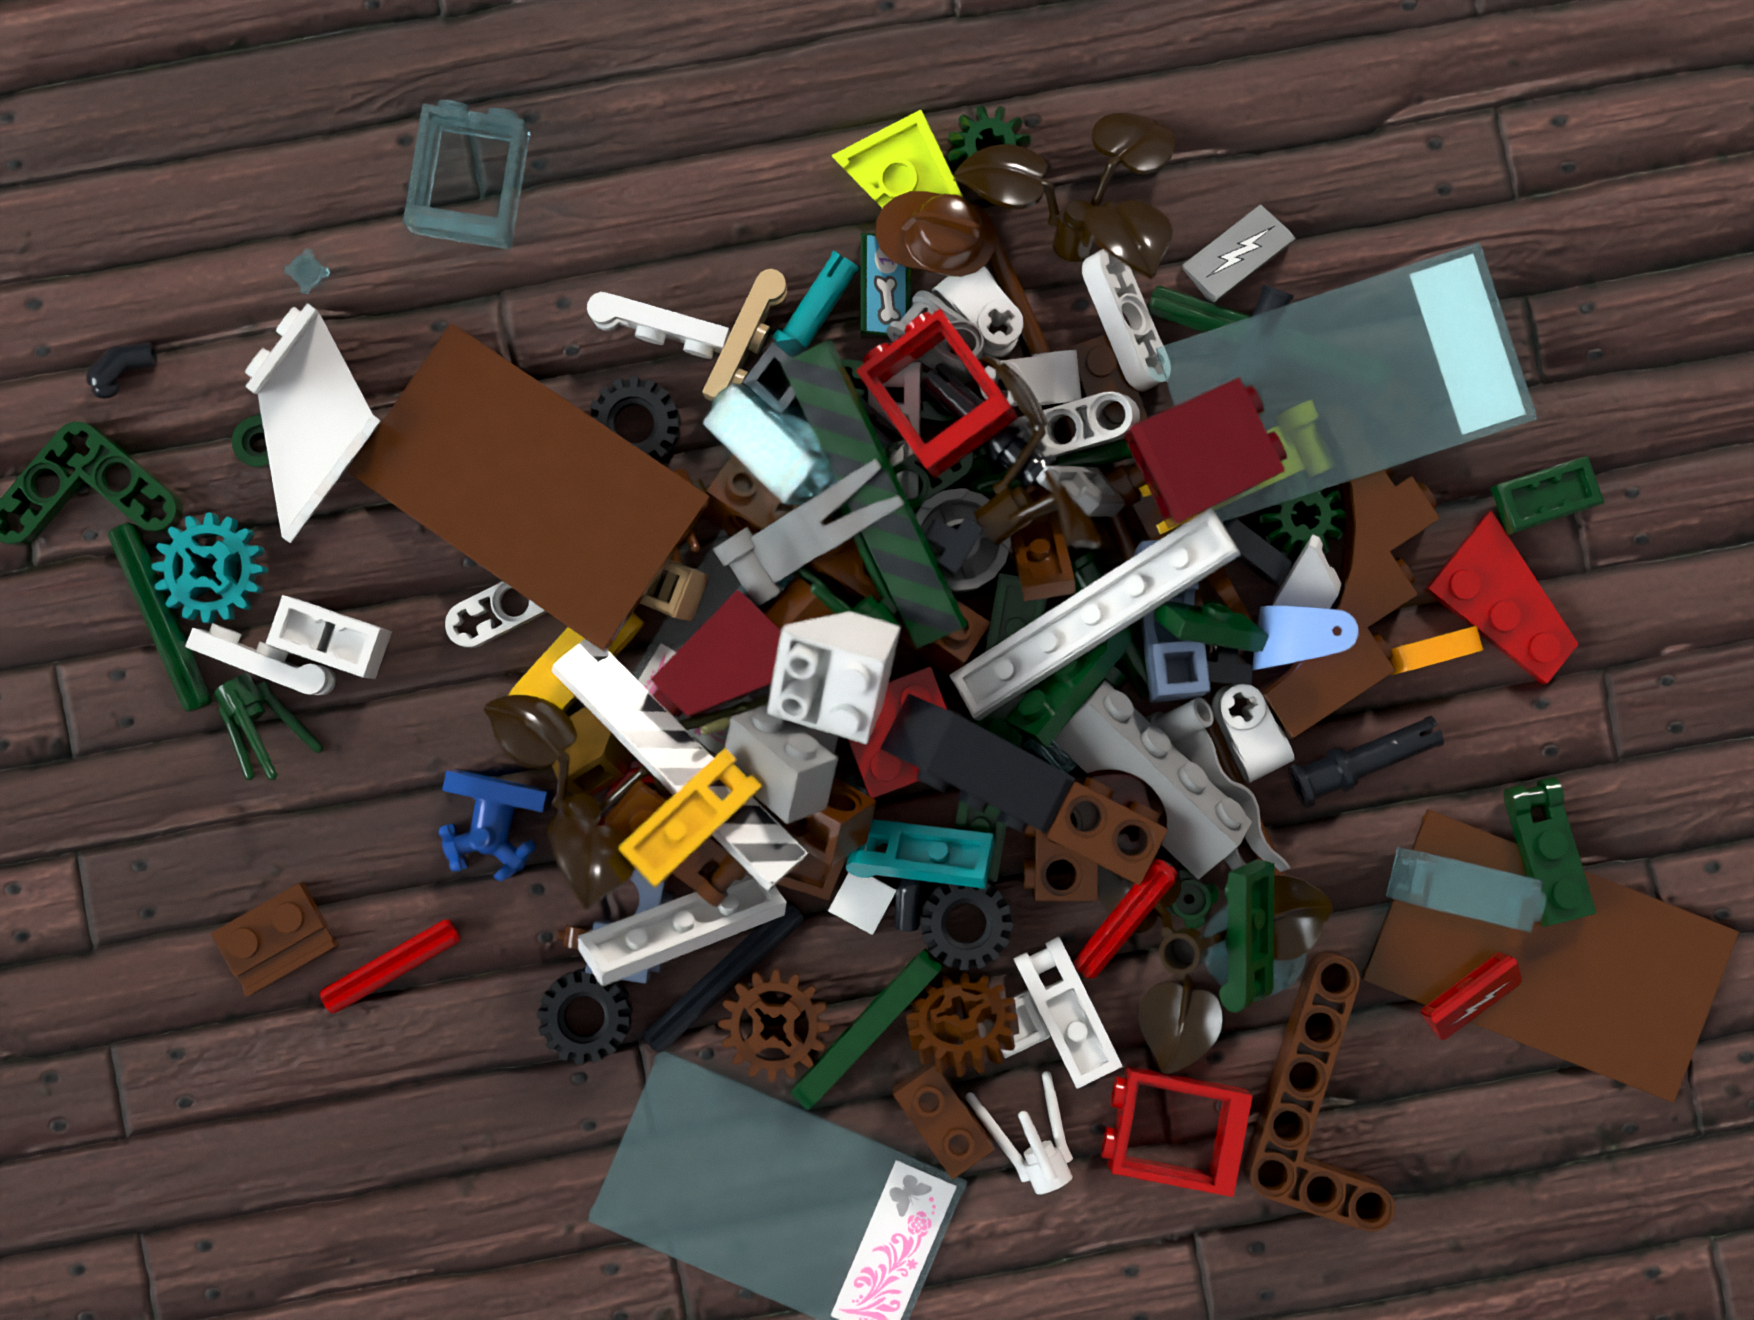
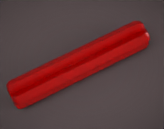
(1125, 919)
(390, 966)

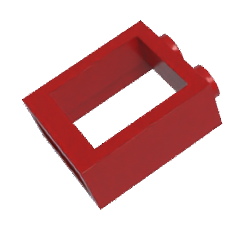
(965, 434)
(1227, 1144)

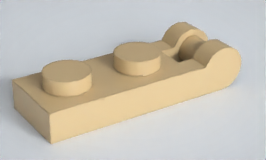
(747, 333)

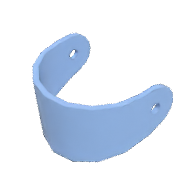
(1302, 634)

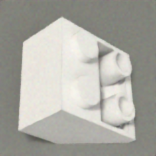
(834, 673)

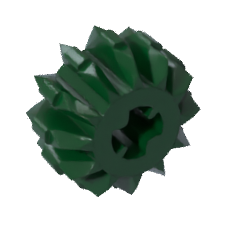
(984, 129)
(1299, 535)

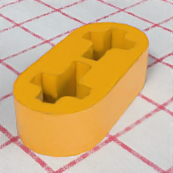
(1435, 650)

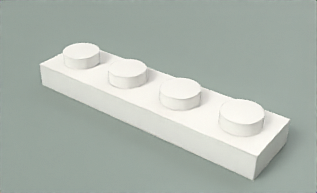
(676, 929)

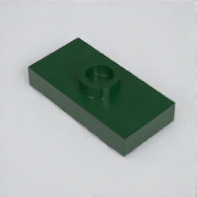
(1547, 495)
(1211, 625)

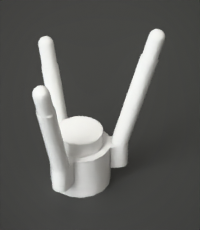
(1044, 1163)

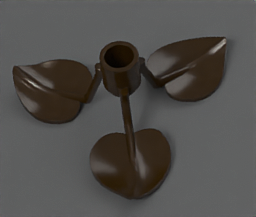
(1129, 232)
(1014, 508)
(535, 736)
(1187, 1022)

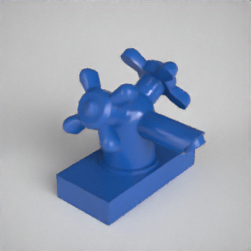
(491, 820)

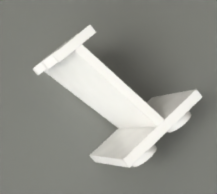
(308, 414)

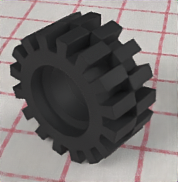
(644, 394)
(974, 953)
(574, 1045)

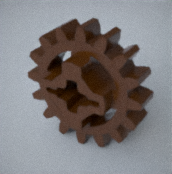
(963, 1024)
(757, 1040)

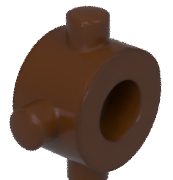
(571, 935)

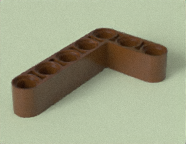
(1305, 1101)

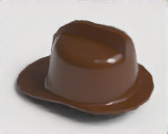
(936, 233)

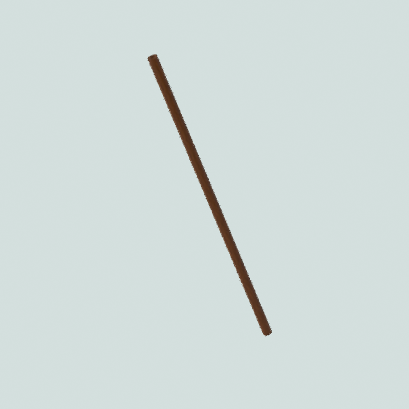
(1116, 524)

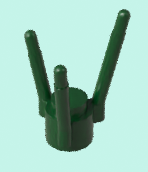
(881, 609)
(241, 705)

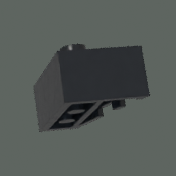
(978, 764)

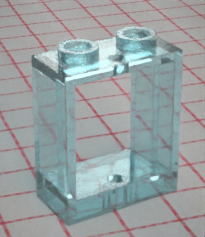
(461, 226)
(772, 445)
(1466, 889)

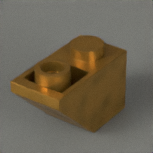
(595, 756)

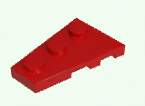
(1497, 592)

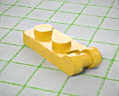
(688, 819)

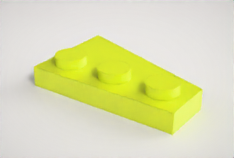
(899, 161)

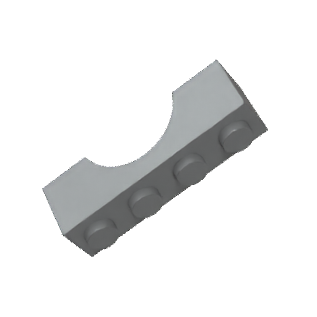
(1114, 735)

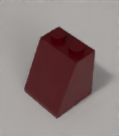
(1205, 451)
(721, 662)

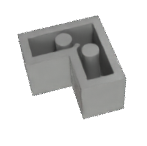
(786, 759)

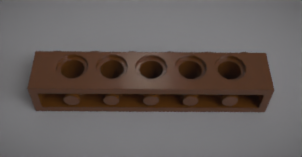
(745, 501)

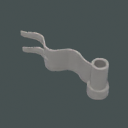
(799, 536)
(1187, 733)

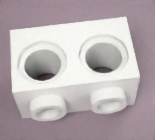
(328, 637)

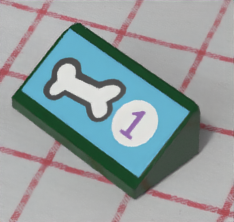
(883, 289)

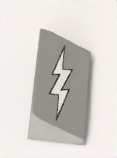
(1237, 254)

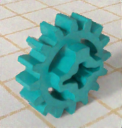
(194, 583)

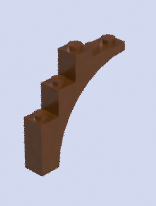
(1371, 587)

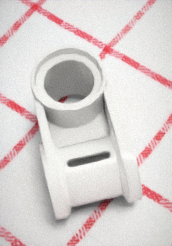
(983, 303)
(1049, 375)
(1254, 739)

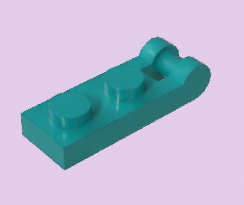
(924, 854)

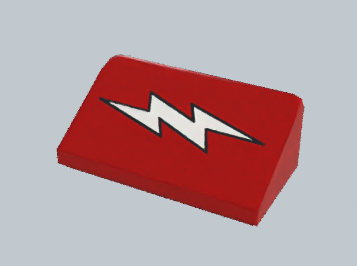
(1472, 995)

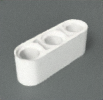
(1088, 421)

